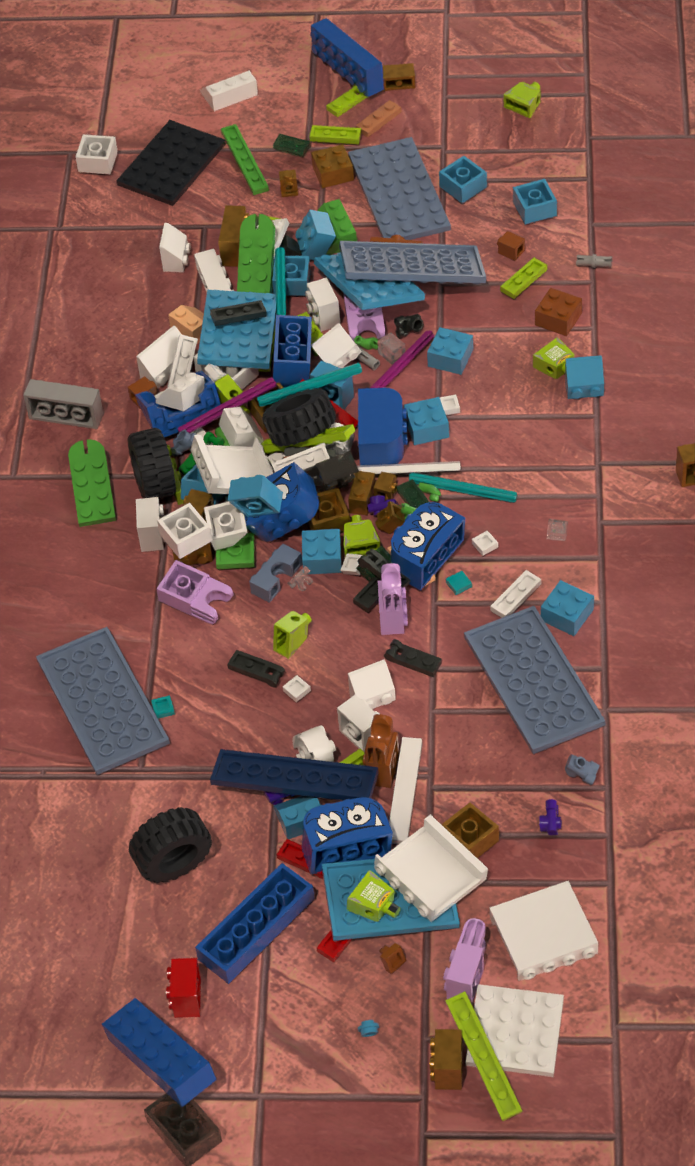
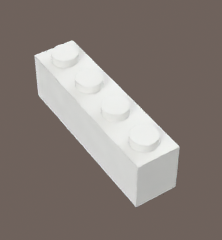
(211, 272)

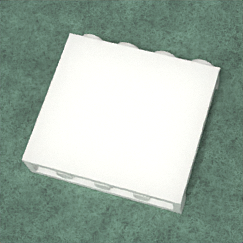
(226, 463)
(431, 869)
(544, 930)

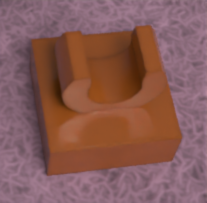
(392, 957)

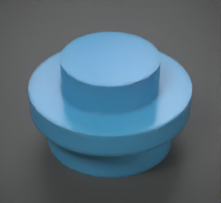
(368, 1028)

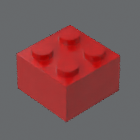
(184, 987)

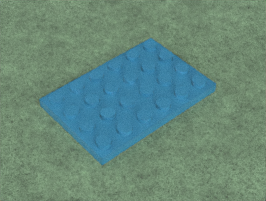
(368, 293)
(237, 343)
(339, 883)

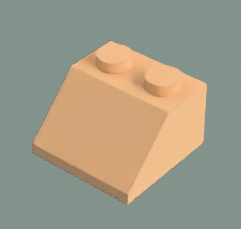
(187, 321)

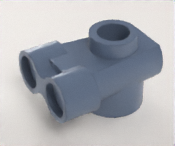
(182, 442)
(580, 767)

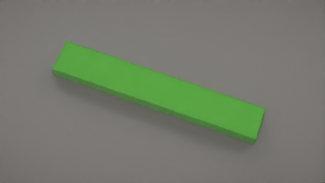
(244, 159)

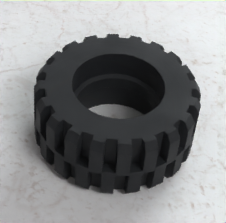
(299, 417)
(151, 464)
(170, 845)

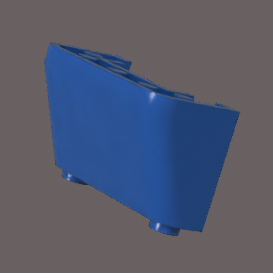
(170, 419)

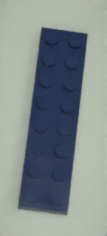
(293, 775)

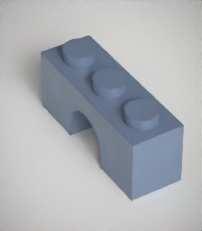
(283, 561)

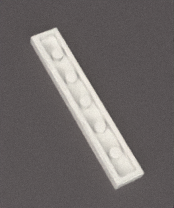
(411, 467)
(405, 788)

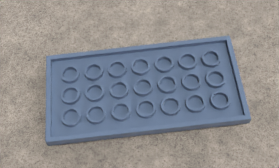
(399, 190)
(412, 262)
(534, 679)
(102, 700)

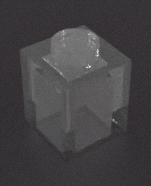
(391, 348)

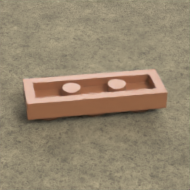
(379, 118)

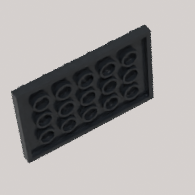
(171, 162)

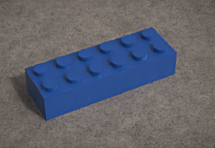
(347, 57)
(255, 923)
(159, 1052)

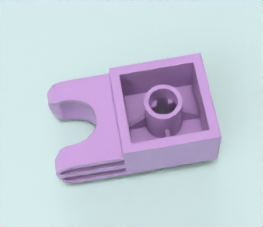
(363, 320)
(192, 591)
(392, 601)
(466, 961)

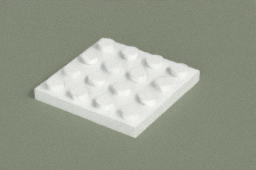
(520, 1028)

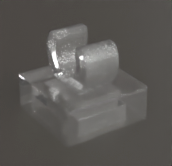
(557, 530)
(299, 578)

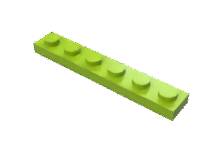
(329, 436)
(484, 1056)

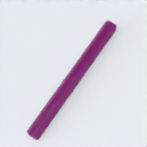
(404, 360)
(234, 402)

